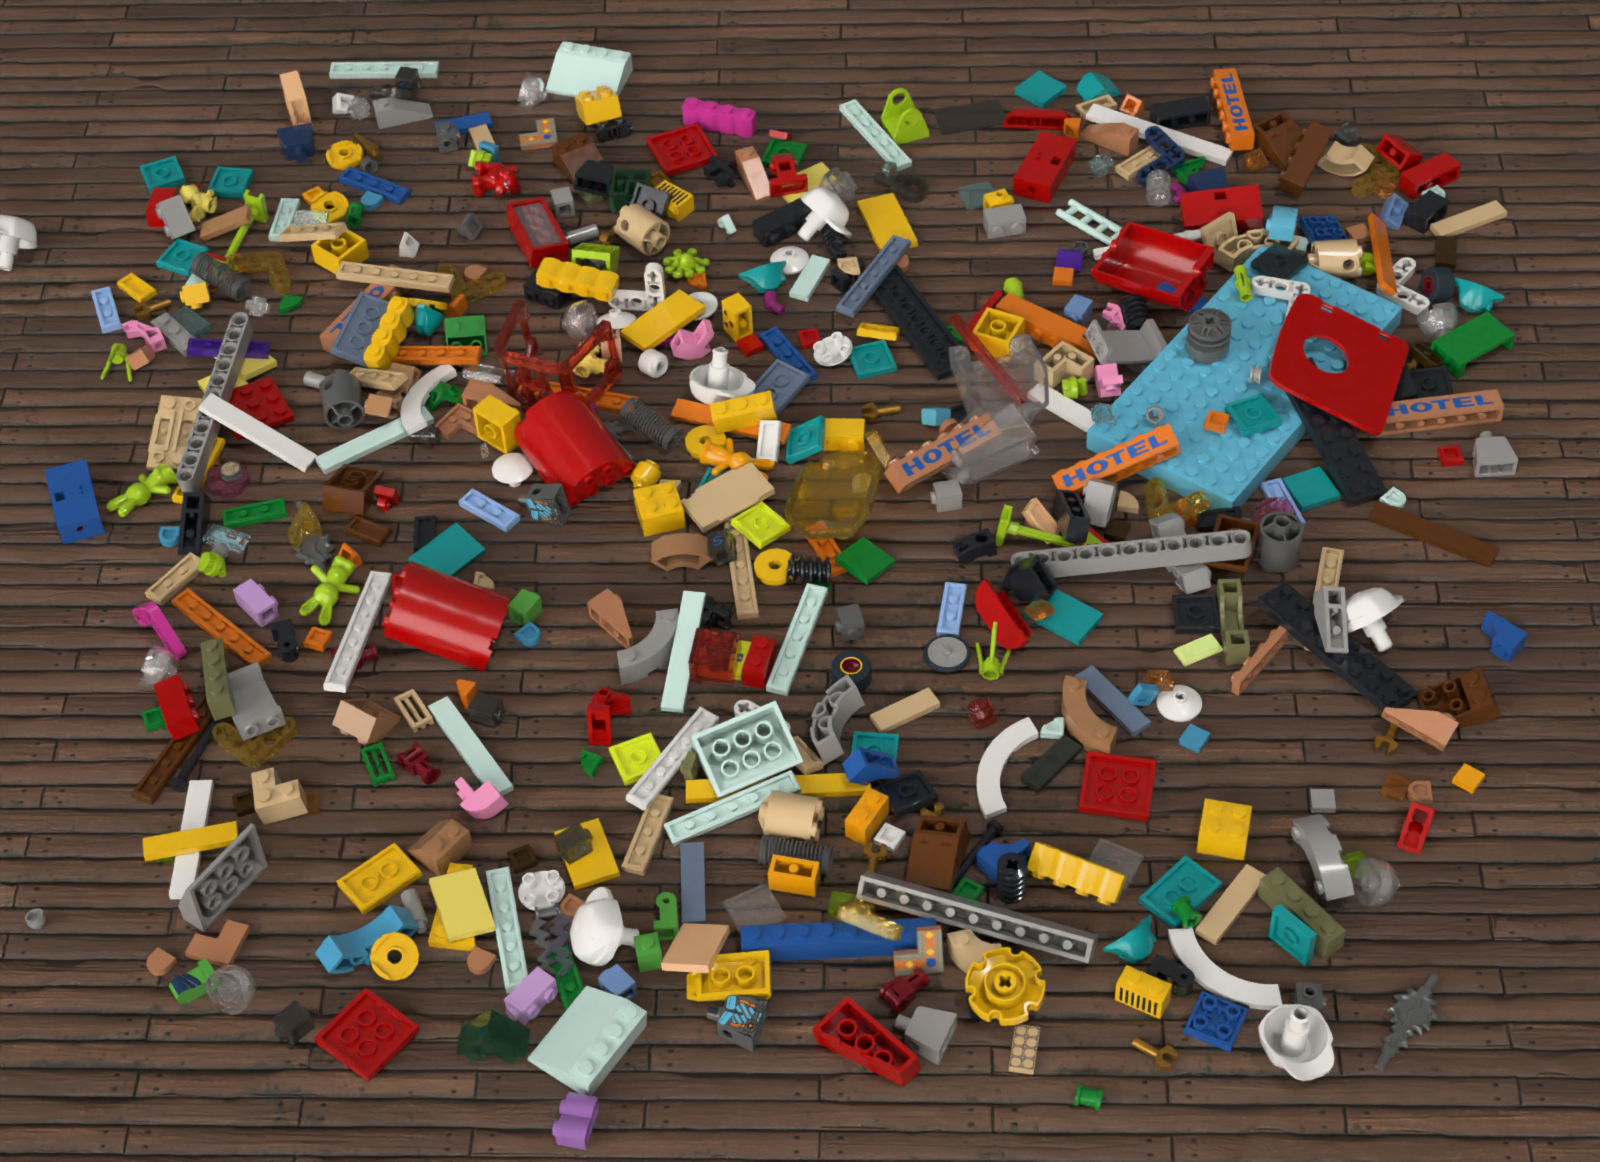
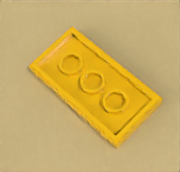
(884, 219)
(663, 320)

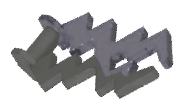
(561, 922)

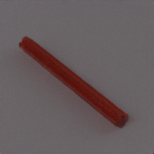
(988, 359)

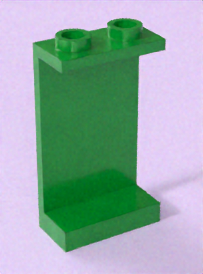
(1471, 342)

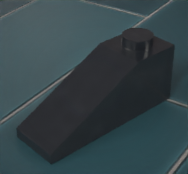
(193, 522)

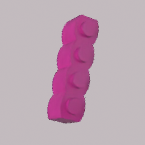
(720, 118)

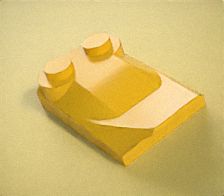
(733, 974)

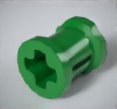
(354, 214)
(1186, 912)
(1088, 1097)

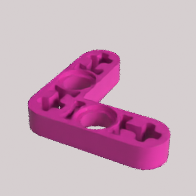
(150, 613)

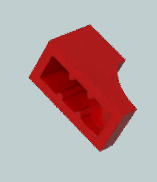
(1416, 827)

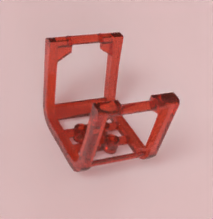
(563, 369)

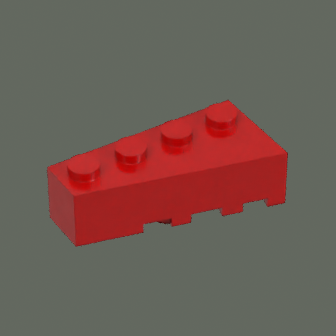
(866, 1042)

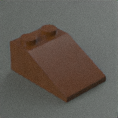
(573, 153)
(351, 489)
(1228, 523)

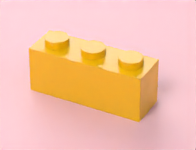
(743, 412)

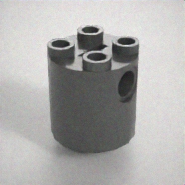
(342, 400)
(1279, 542)

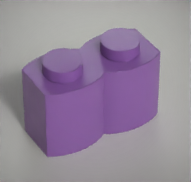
(576, 1120)

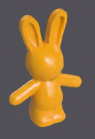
(724, 457)

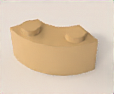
(1345, 160)
(966, 948)

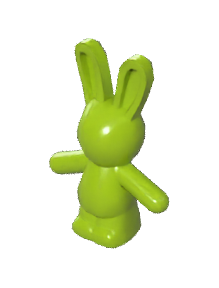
(141, 492)
(327, 593)

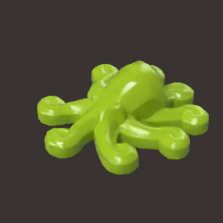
(685, 263)

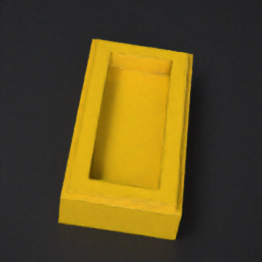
(136, 288)
(878, 331)

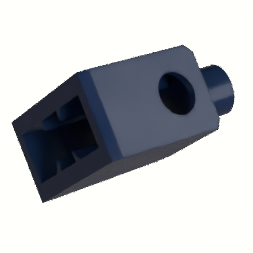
(297, 142)
(1207, 180)

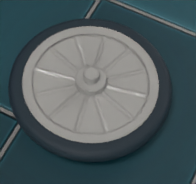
(947, 653)

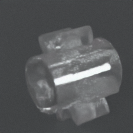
(358, 108)
(257, 306)

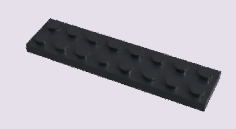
(916, 322)
(1340, 452)
(1357, 667)

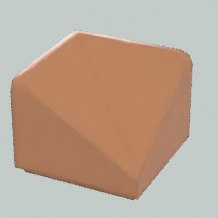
(140, 357)

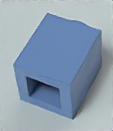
(1079, 310)
(618, 982)

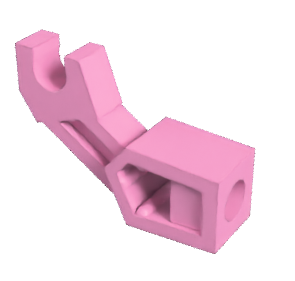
(1114, 315)
(151, 335)

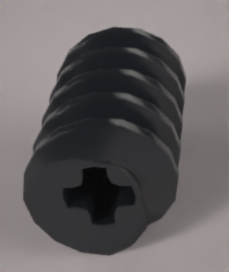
(1134, 311)
(809, 569)
(1011, 877)

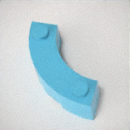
(1282, 223)

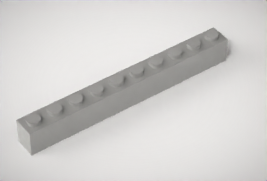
(978, 916)

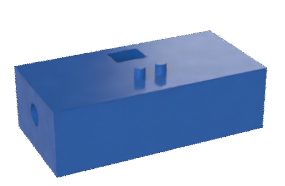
(74, 501)

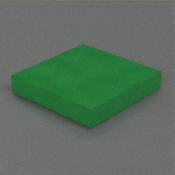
(779, 146)
(865, 560)

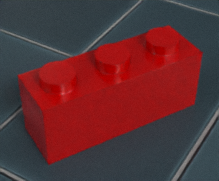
(1436, 171)
(177, 706)

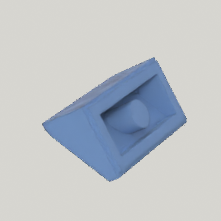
(1393, 211)

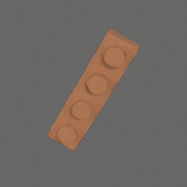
(1254, 664)

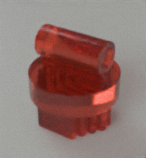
(982, 712)

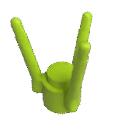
(117, 355)
(991, 667)

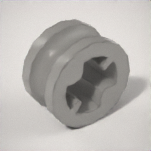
(1255, 374)

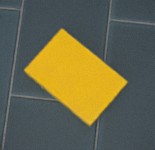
(595, 866)
(379, 878)

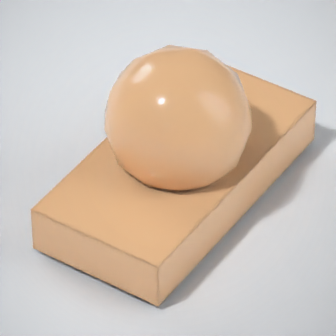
(1039, 518)

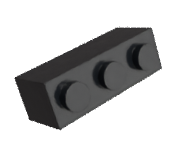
(1181, 113)
(781, 223)
(1071, 516)

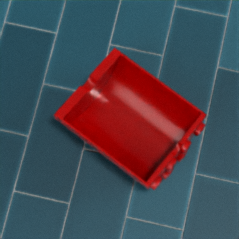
(1146, 257)
(571, 446)
(445, 615)

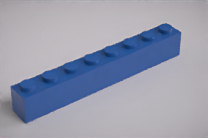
(827, 940)

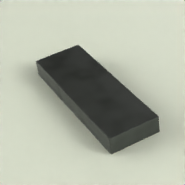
(1051, 763)

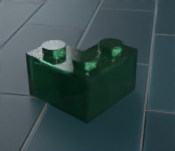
(623, 186)
(493, 1035)

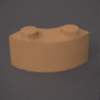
(680, 551)

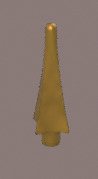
(370, 148)

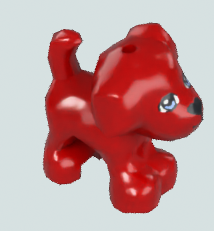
(495, 177)

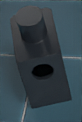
(594, 177)
(1030, 580)

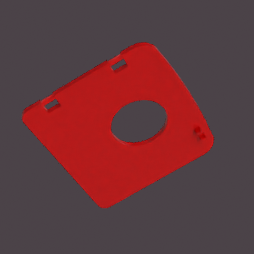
(1374, 366)

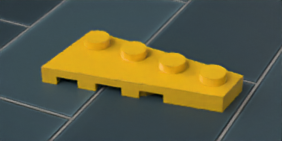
(438, 935)

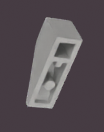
(397, 111)
(1332, 618)

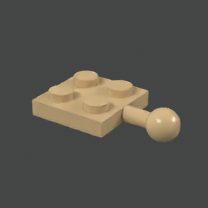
(1219, 231)

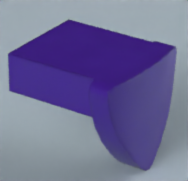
(1069, 259)

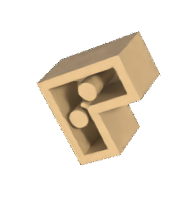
(1066, 362)
(275, 799)

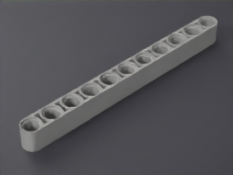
(221, 383)
(1143, 553)

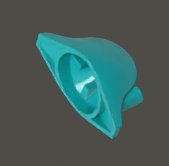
(765, 277)
(1476, 297)
(427, 319)
(1135, 944)

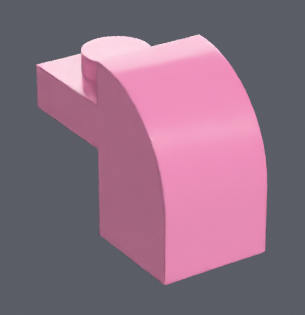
(693, 345)
(1107, 380)
(481, 803)

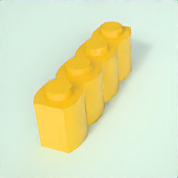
(573, 278)
(390, 334)
(1077, 873)

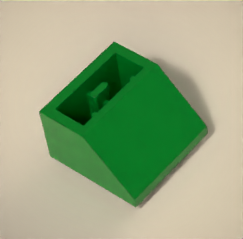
(467, 331)

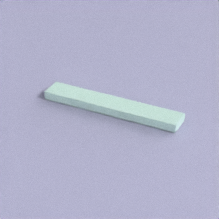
(371, 70)
(874, 134)
(366, 444)
(797, 639)
(678, 670)
(469, 745)
(728, 809)
(507, 927)

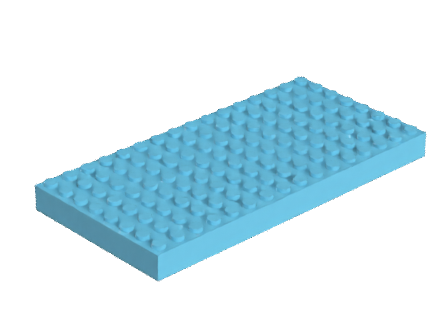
(1228, 464)

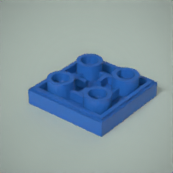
(1321, 228)
(1216, 1021)

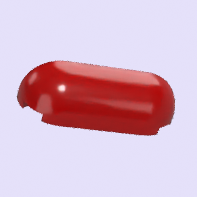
(1036, 118)
(996, 606)

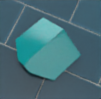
(1096, 85)

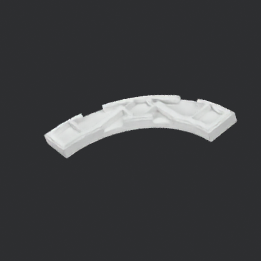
(414, 400)
(994, 761)
(1217, 980)

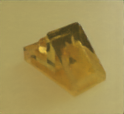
(304, 523)

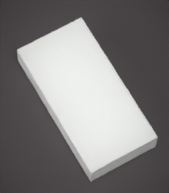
(769, 440)

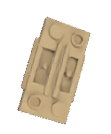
(171, 430)
(727, 496)

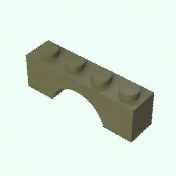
(1234, 636)
(217, 684)
(1280, 889)

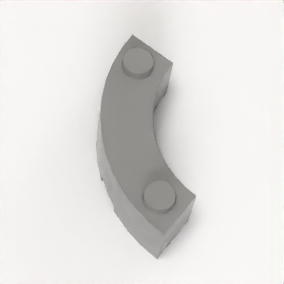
(1190, 576)
(652, 651)
(831, 715)
(1323, 852)

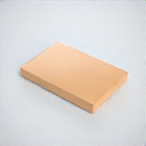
(695, 948)

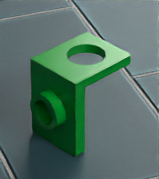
(447, 392)

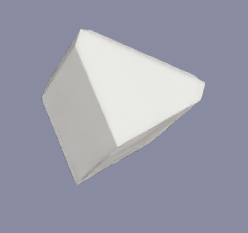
(408, 246)

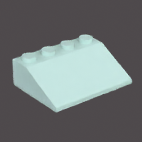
(588, 67)
(746, 749)
(589, 1039)

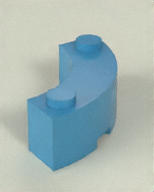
(352, 949)

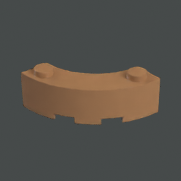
(387, 402)
(1082, 722)

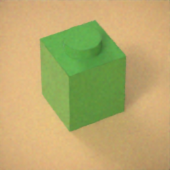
(525, 607)
(648, 952)

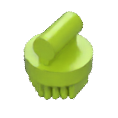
(479, 156)
(1367, 264)
(1073, 387)
(212, 564)

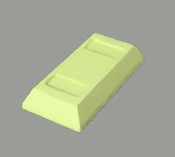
(1197, 650)

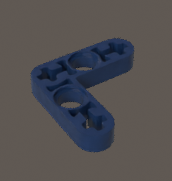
(1166, 155)

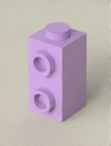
(256, 602)
(531, 996)

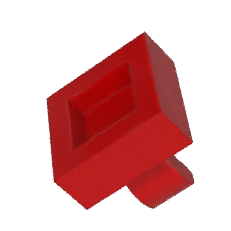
(386, 497)

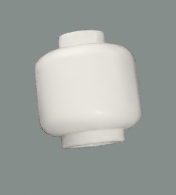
(653, 363)

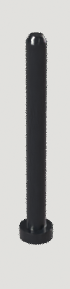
(178, 783)
(994, 828)

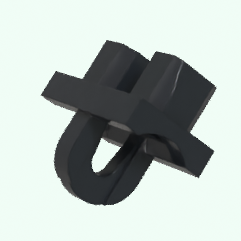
(716, 166)
(722, 615)

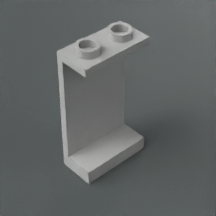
(1126, 345)
(254, 703)

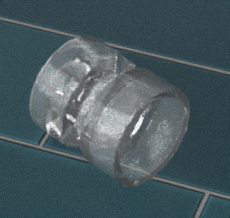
(1158, 188)

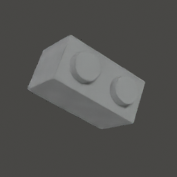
(175, 217)
(1004, 221)
(1099, 500)

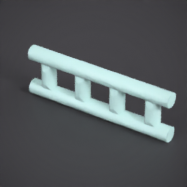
(1083, 223)

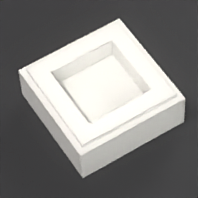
(890, 837)

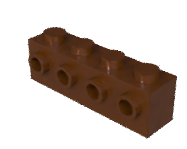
(1305, 159)

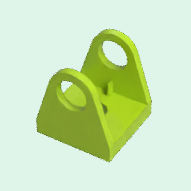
(903, 120)
(598, 252)

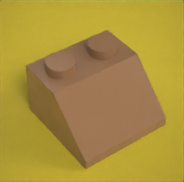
(364, 720)
(441, 845)

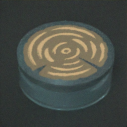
(890, 168)
(230, 471)

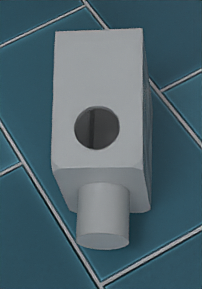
(1493, 456)
(928, 1032)

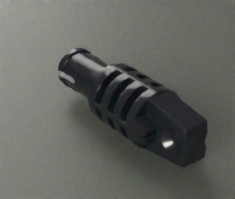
(833, 242)

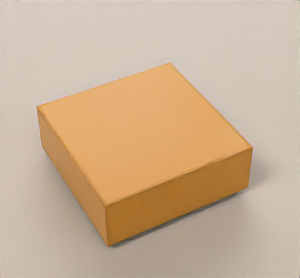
(309, 195)
(1468, 778)

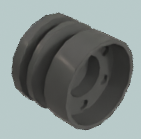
(1208, 335)

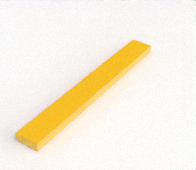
(811, 785)

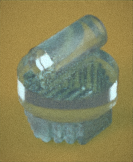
(1099, 165)
(1103, 415)

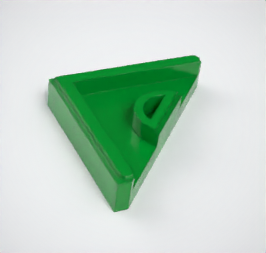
(1190, 167)

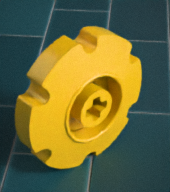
(1005, 1003)

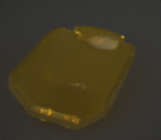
(823, 496)

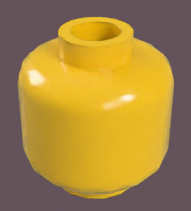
(645, 474)

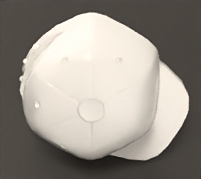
(825, 209)
(15, 234)
(719, 380)
(1366, 612)
(599, 929)
(1298, 1041)

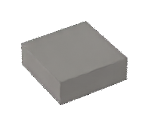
(1322, 801)

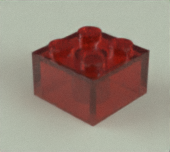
(715, 655)

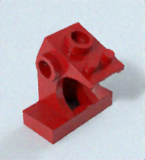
(784, 173)
(599, 714)

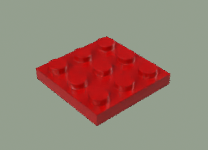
(681, 149)
(263, 402)
(1117, 786)
(367, 1034)

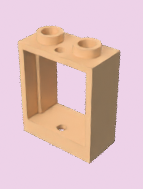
(295, 98)

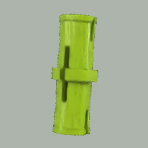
(1241, 275)

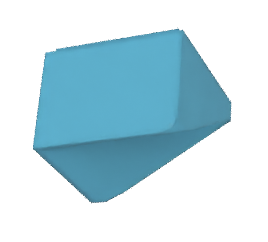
(935, 416)

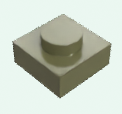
(589, 199)
(690, 766)

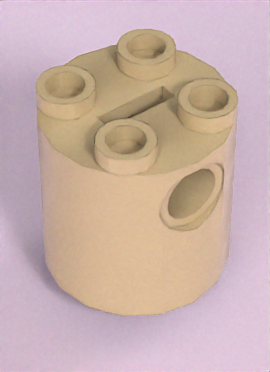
(642, 229)
(1336, 257)
(791, 816)

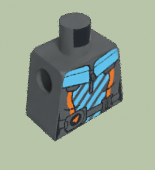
(547, 503)
(740, 1019)

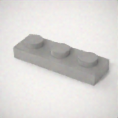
(173, 332)

